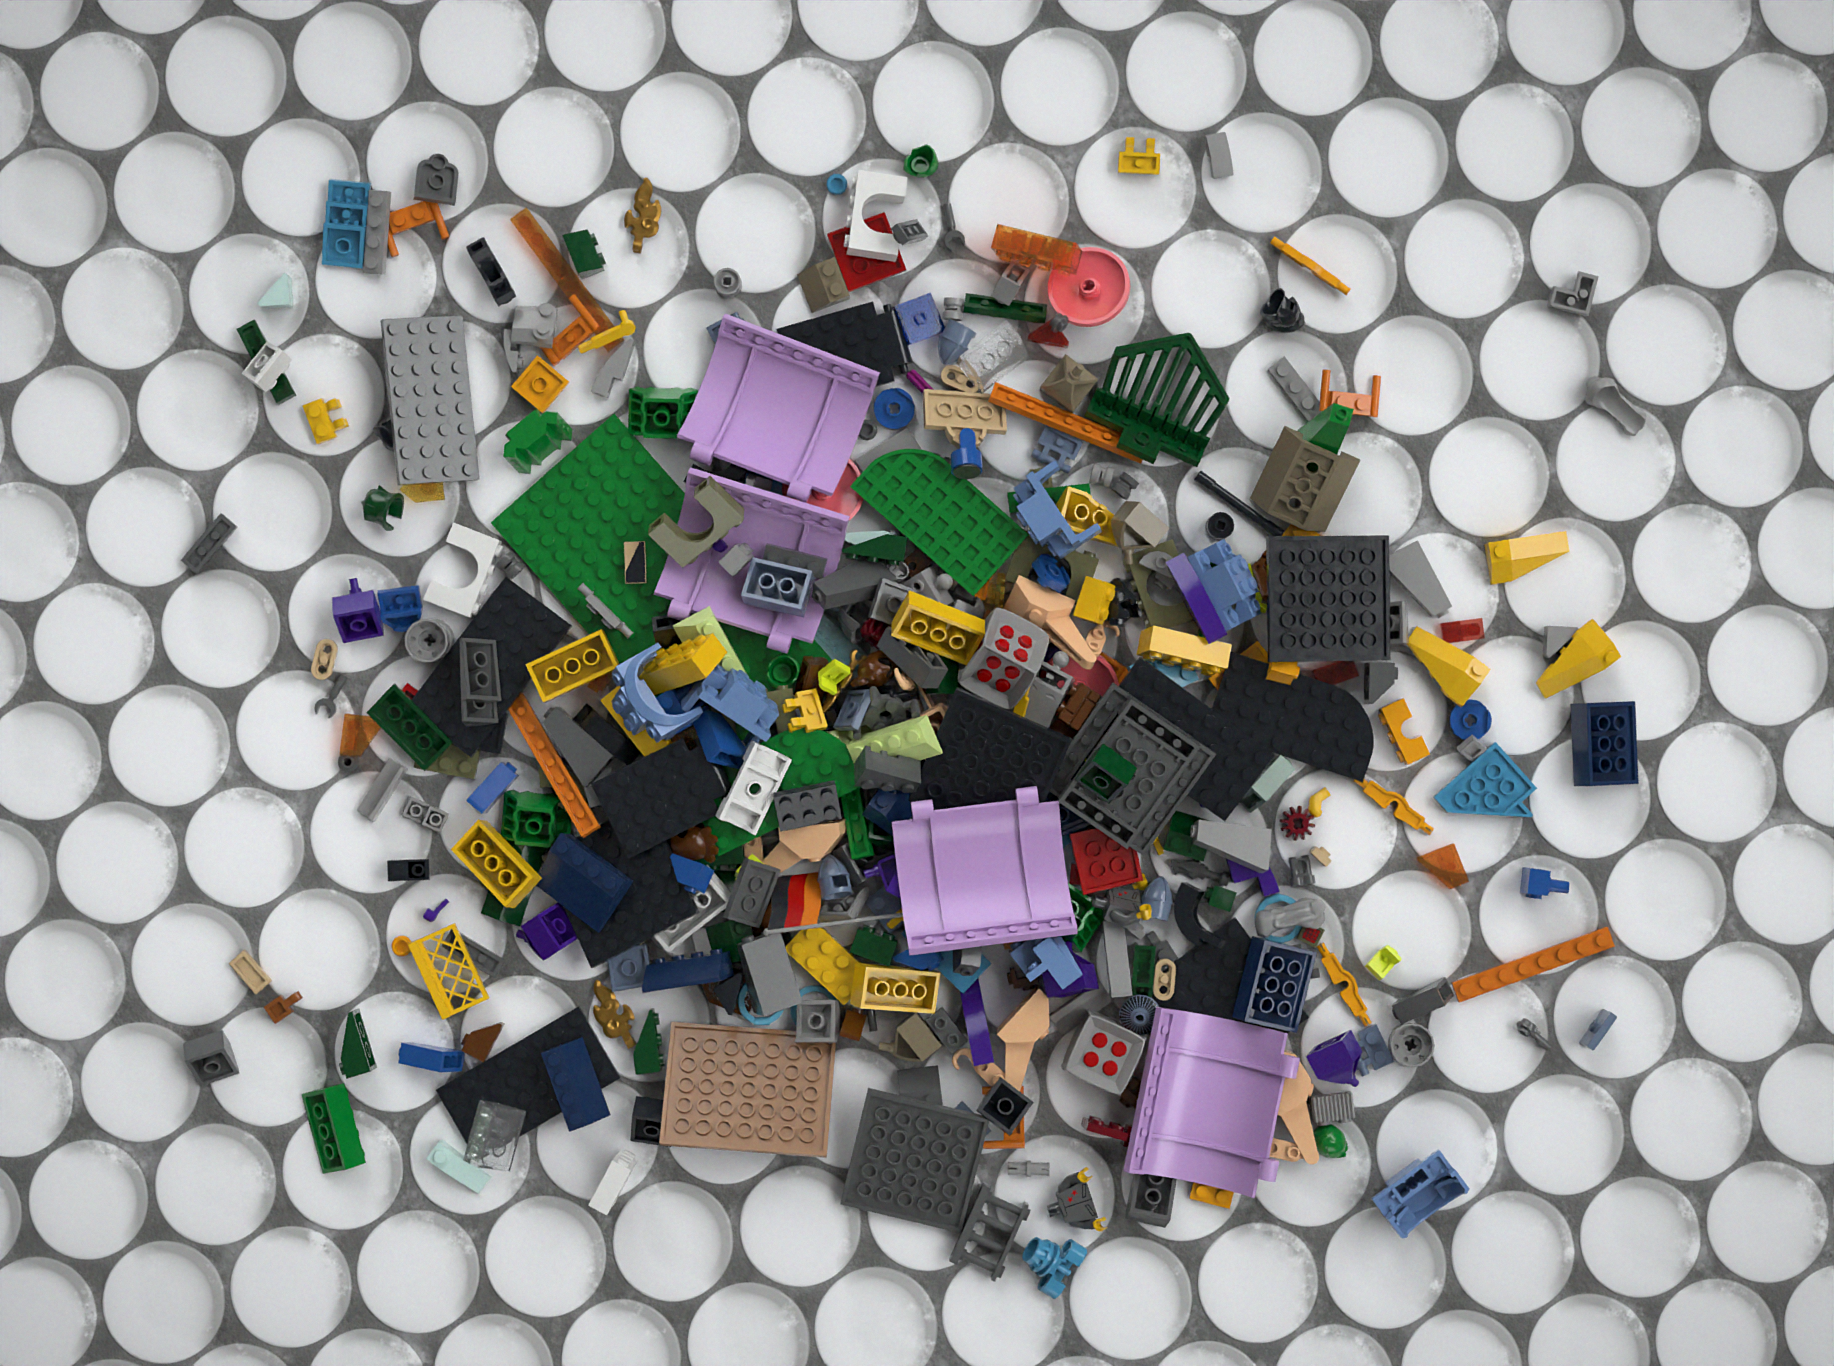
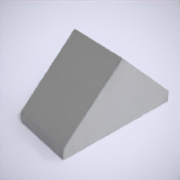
(1555, 638)

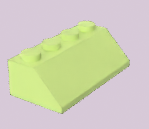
(705, 623)
(909, 738)

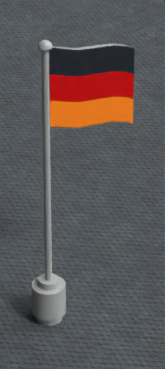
(798, 904)

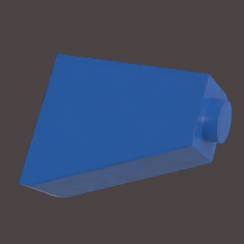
(719, 740)
(493, 787)
(431, 1057)

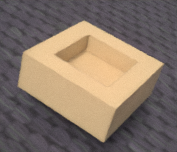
(1321, 855)

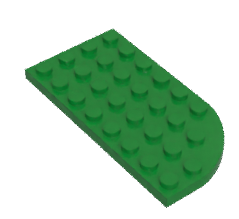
(941, 514)
(815, 760)

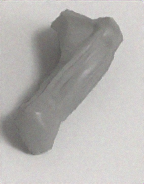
(1605, 394)
(1304, 913)

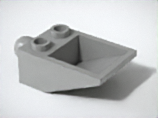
(931, 585)
(1044, 692)

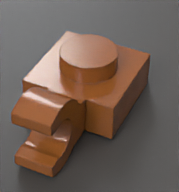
(280, 1007)

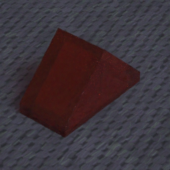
(1046, 336)

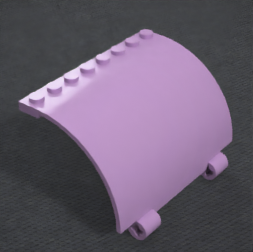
(778, 408)
(766, 520)
(982, 874)
(1209, 1101)

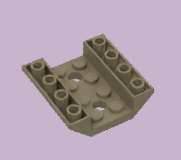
(1288, 478)

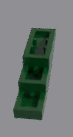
(254, 340)
(1143, 971)

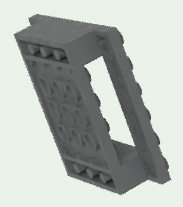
(1166, 770)

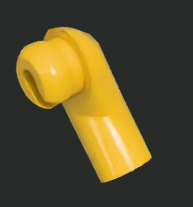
(1316, 801)

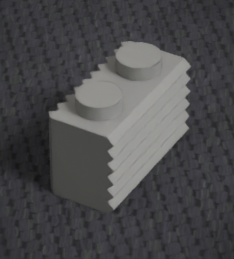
(736, 558)
(1332, 1107)

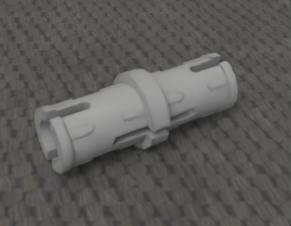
(1028, 1168)

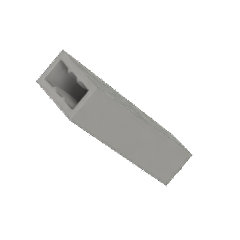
(1415, 575)
(1238, 843)
(1116, 960)

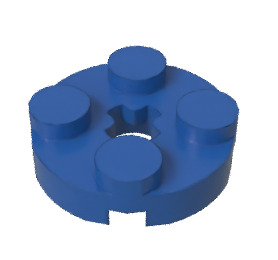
(882, 410)
(1050, 573)
(1478, 711)

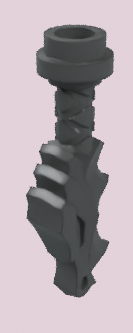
(1196, 869)

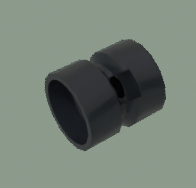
(1219, 526)

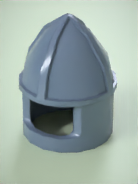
(954, 341)
(833, 879)
(1159, 897)

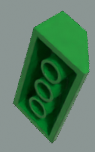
(333, 1128)

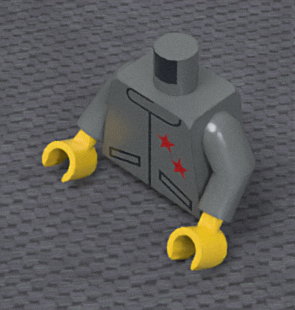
(1123, 905)
(1076, 1203)

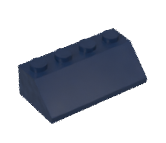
(889, 807)
(687, 971)
(575, 1084)

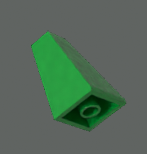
(1327, 429)

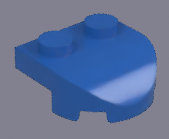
(400, 607)

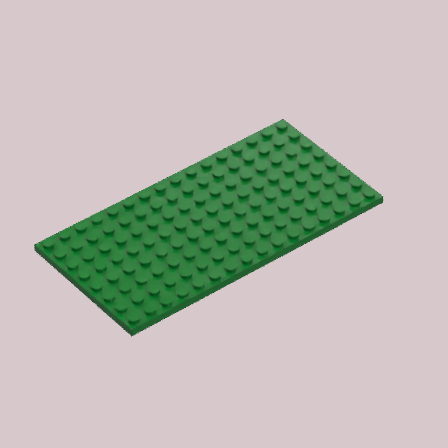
(575, 532)

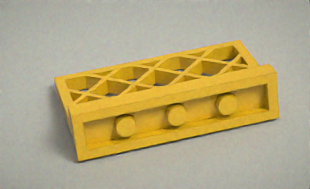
(431, 976)

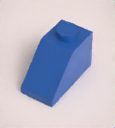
(691, 874)
(920, 961)

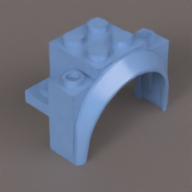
(1043, 516)
(1227, 583)
(739, 700)
(638, 704)
(1046, 953)
(1419, 1192)

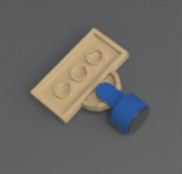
(966, 421)

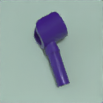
(720, 546)
(431, 915)

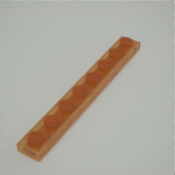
(561, 270)

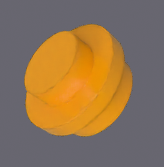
(400, 946)

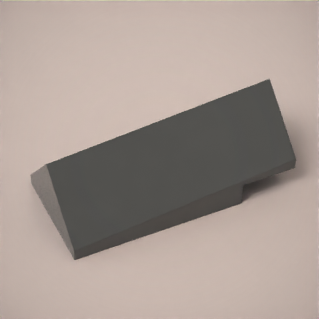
(479, 681)

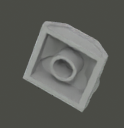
(534, 325)
(818, 1021)

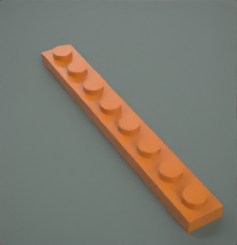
(1058, 419)
(553, 766)
(1532, 964)

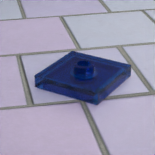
(919, 319)

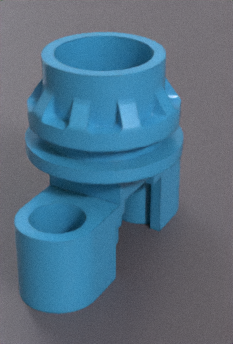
(1052, 1262)

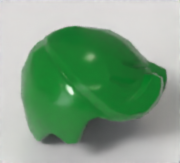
(922, 162)
(782, 670)
(1330, 1141)

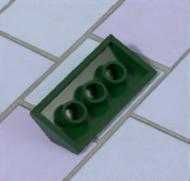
(409, 727)
(494, 908)

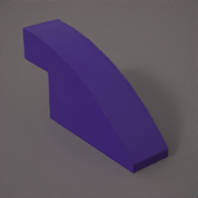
(1196, 598)
(1241, 873)
(977, 1025)

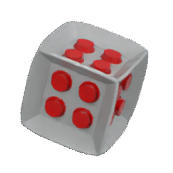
(1005, 659)
(1103, 1052)

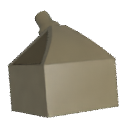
(1068, 384)
(1136, 528)
(912, 1040)

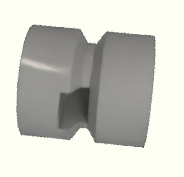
(728, 283)

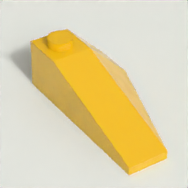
(1451, 667)

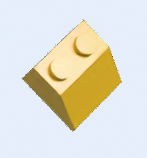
(1094, 600)

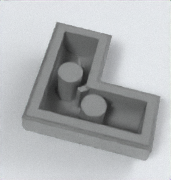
(1575, 301)
(847, 908)

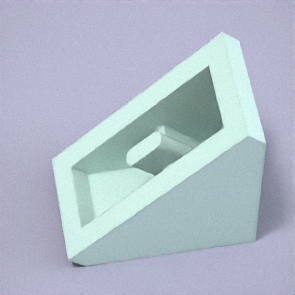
(279, 294)

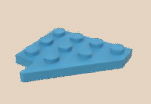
(1488, 787)

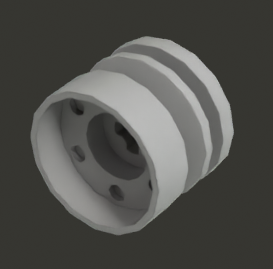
(417, 640)
(1421, 1039)

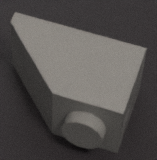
(1010, 283)

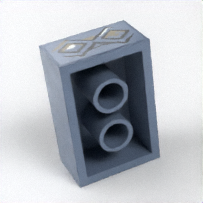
(778, 587)

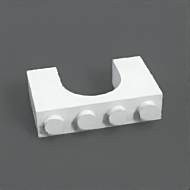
(869, 188)
(466, 599)
(613, 1181)

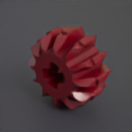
(873, 631)
(1304, 822)

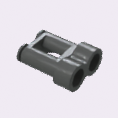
(1304, 878)

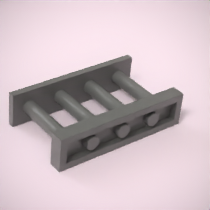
(968, 1234)

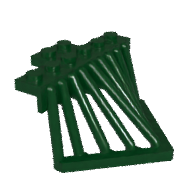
(1143, 429)

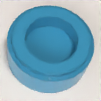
(836, 184)

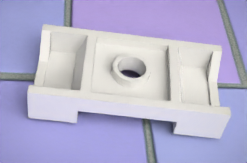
(759, 766)

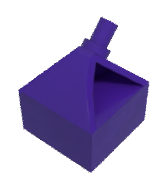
(357, 614)
(888, 871)
(548, 932)
(1083, 984)
(1336, 1059)

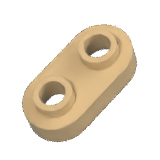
(959, 381)
(321, 658)
(1164, 979)

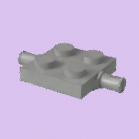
(598, 606)

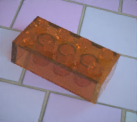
(1036, 250)

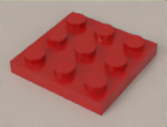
(859, 270)
(1103, 861)

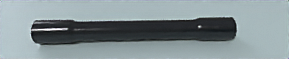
(1211, 485)

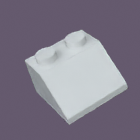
(267, 366)

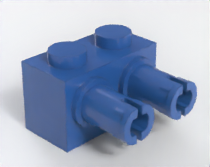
(671, 702)
(1538, 883)

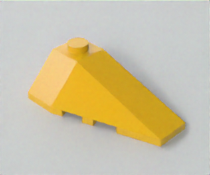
(1083, 512)
(1519, 556)
(1584, 657)

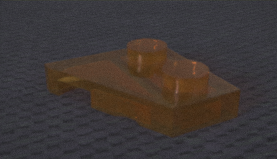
(357, 734)
(1445, 865)

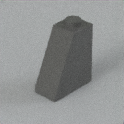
(1423, 1001)

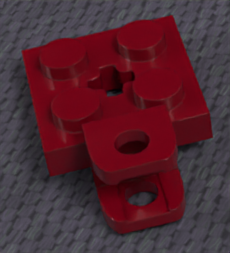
(1111, 1129)

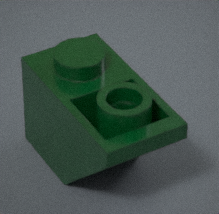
(1219, 897)

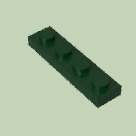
(1016, 310)

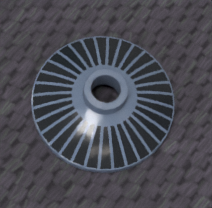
(1136, 1006)

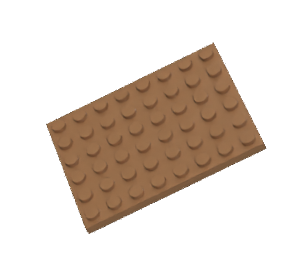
(747, 1090)

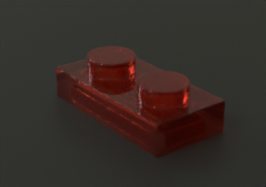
(1462, 630)
(1336, 672)

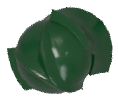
(377, 504)

